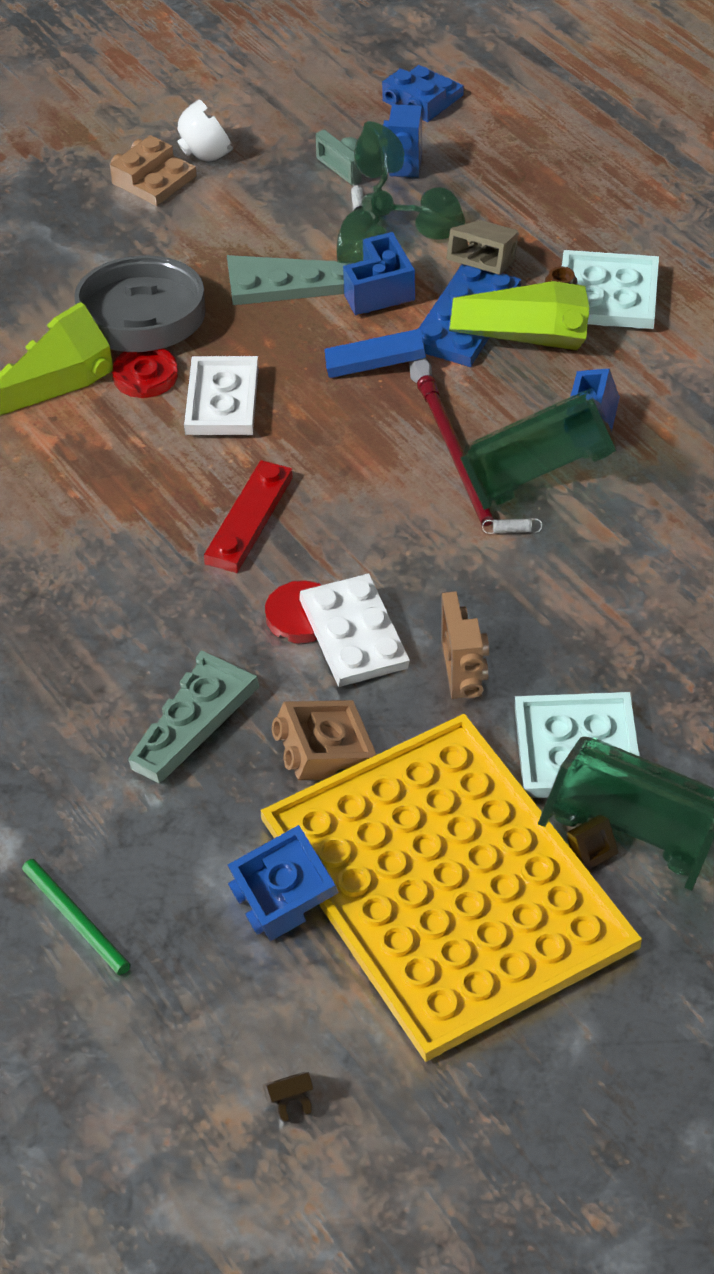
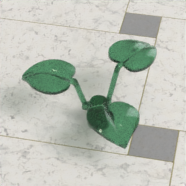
(375, 155)

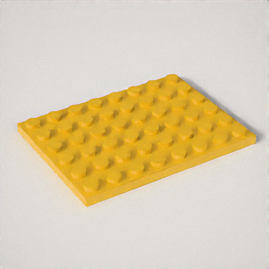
(453, 885)

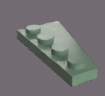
(282, 278)
(198, 709)

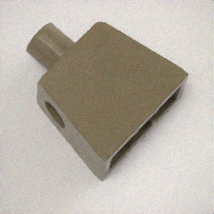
(490, 246)

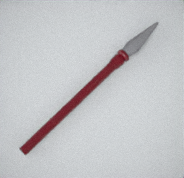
(422, 375)

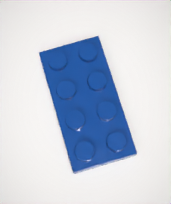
(456, 346)

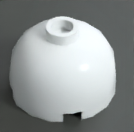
(202, 134)

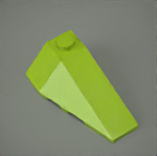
(534, 314)
(62, 361)

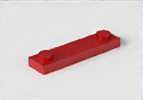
(248, 516)

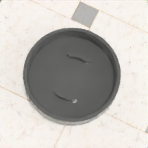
(143, 301)

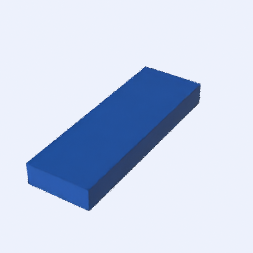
(374, 353)

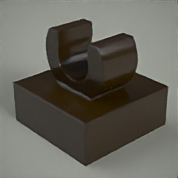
(593, 841)
(289, 1089)

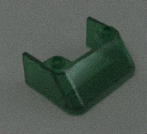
(537, 446)
(637, 800)

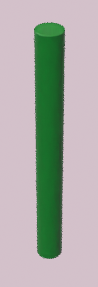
(76, 917)

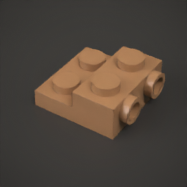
(151, 170)
(463, 649)
(321, 737)

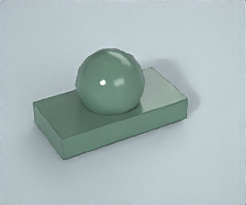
(338, 156)

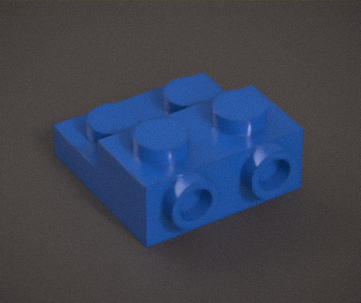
(423, 89)
(280, 883)

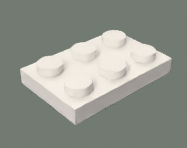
(221, 395)
(354, 630)

